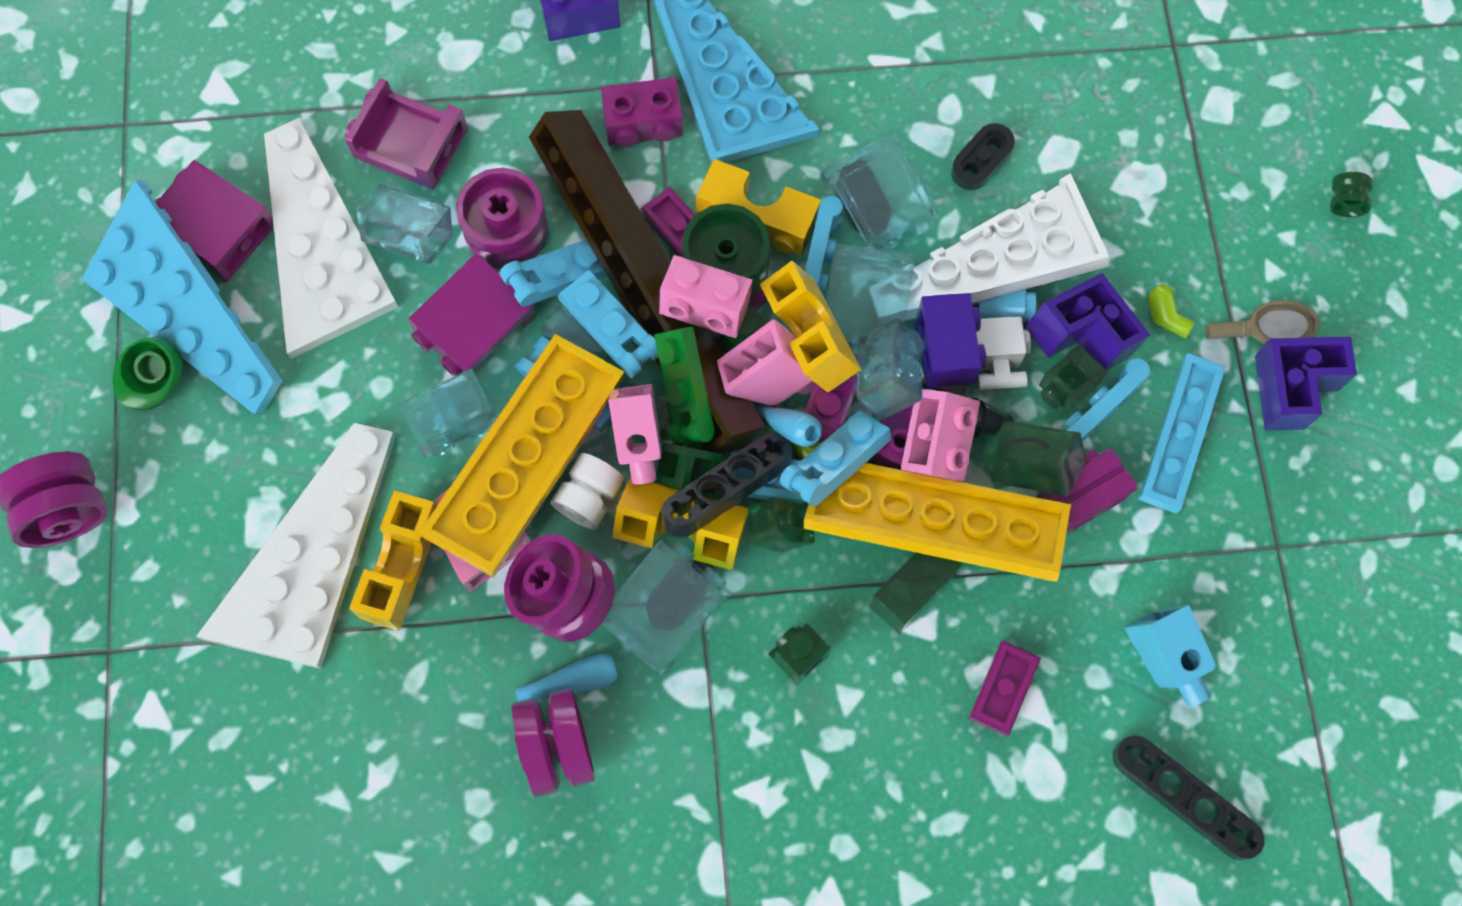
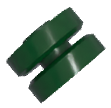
(731, 241)

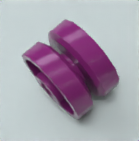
(502, 216)
(51, 499)
(559, 588)
(548, 743)

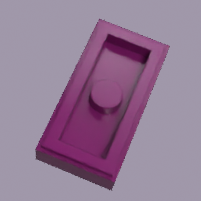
(1004, 688)

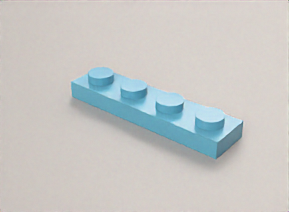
(1181, 433)

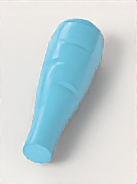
(792, 424)
(583, 676)

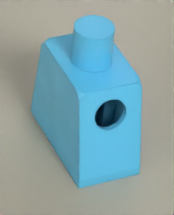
(1174, 651)

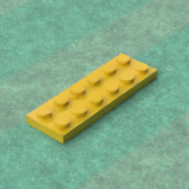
(522, 456)
(946, 520)

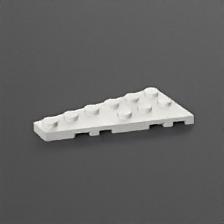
(1016, 250)
(322, 263)
(299, 577)

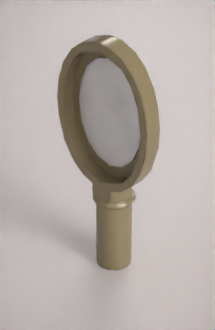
(1269, 321)

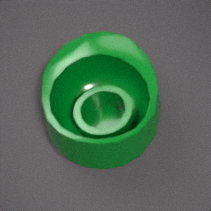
(147, 373)

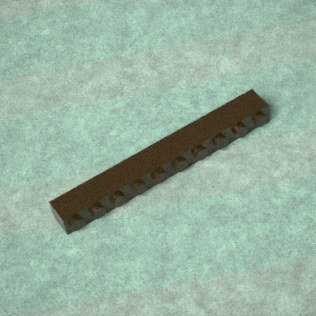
(632, 256)

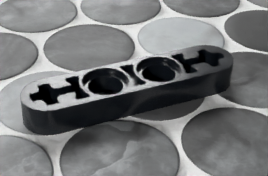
(724, 480)
(1184, 801)

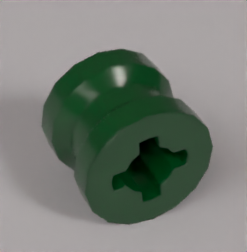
(1351, 194)

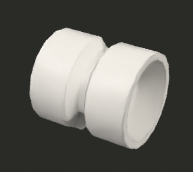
(590, 487)

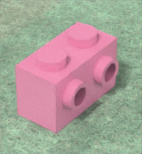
(705, 296)
(940, 435)

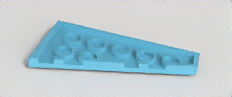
(728, 85)
(172, 296)

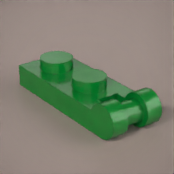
(684, 387)

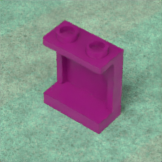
(405, 135)
(215, 218)
(469, 316)

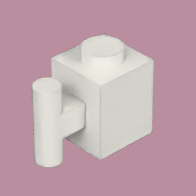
(1005, 349)

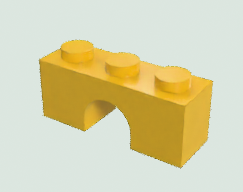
(787, 220)
(819, 340)
(640, 523)
(389, 587)

